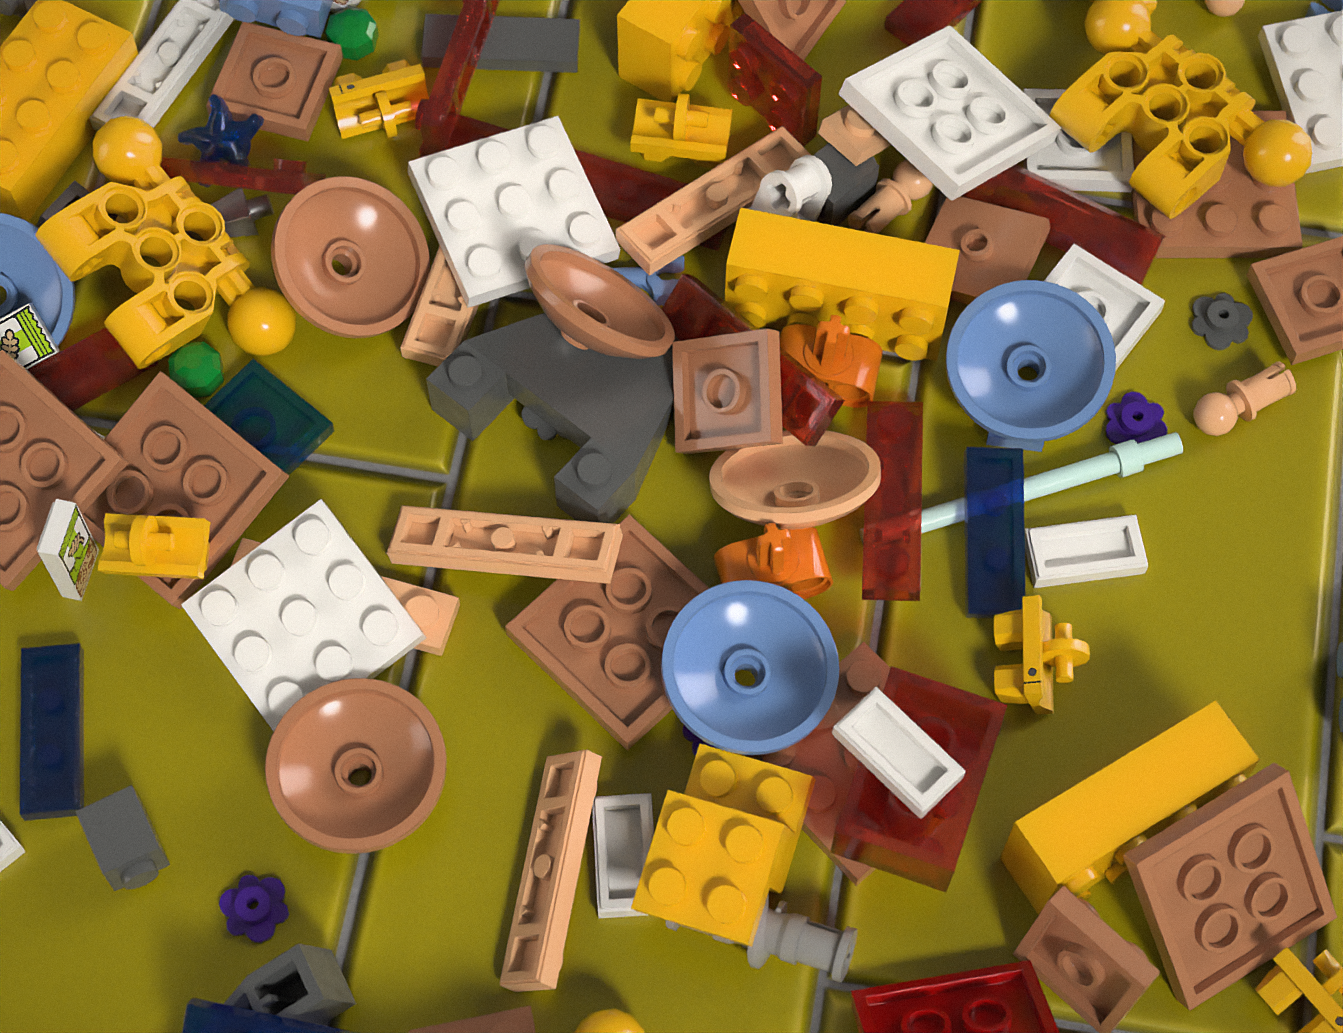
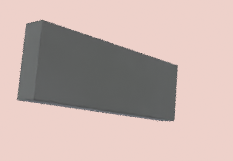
(511, 43)

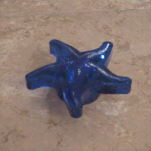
(222, 136)

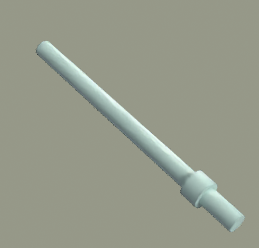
(1122, 460)

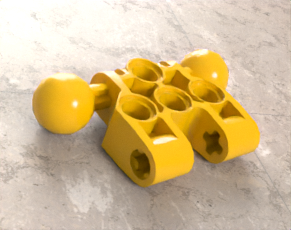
(1161, 83)
(192, 270)

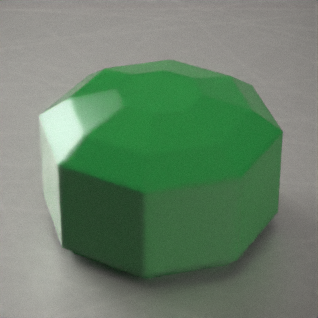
(354, 31)
(197, 369)

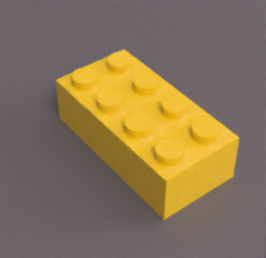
(670, 40)
(51, 83)
(807, 270)
(1093, 824)

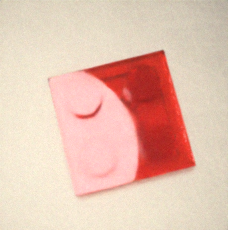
(773, 80)

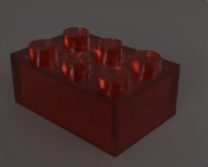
(885, 832)

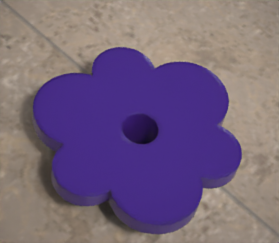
(1123, 426)
(259, 922)

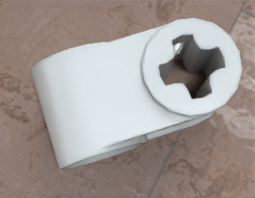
(797, 191)

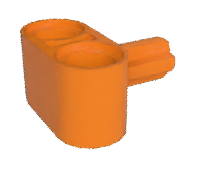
(836, 357)
(778, 557)

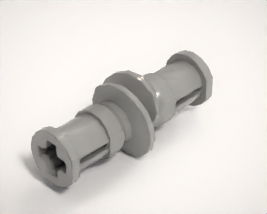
(796, 940)

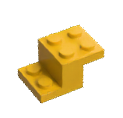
(724, 844)

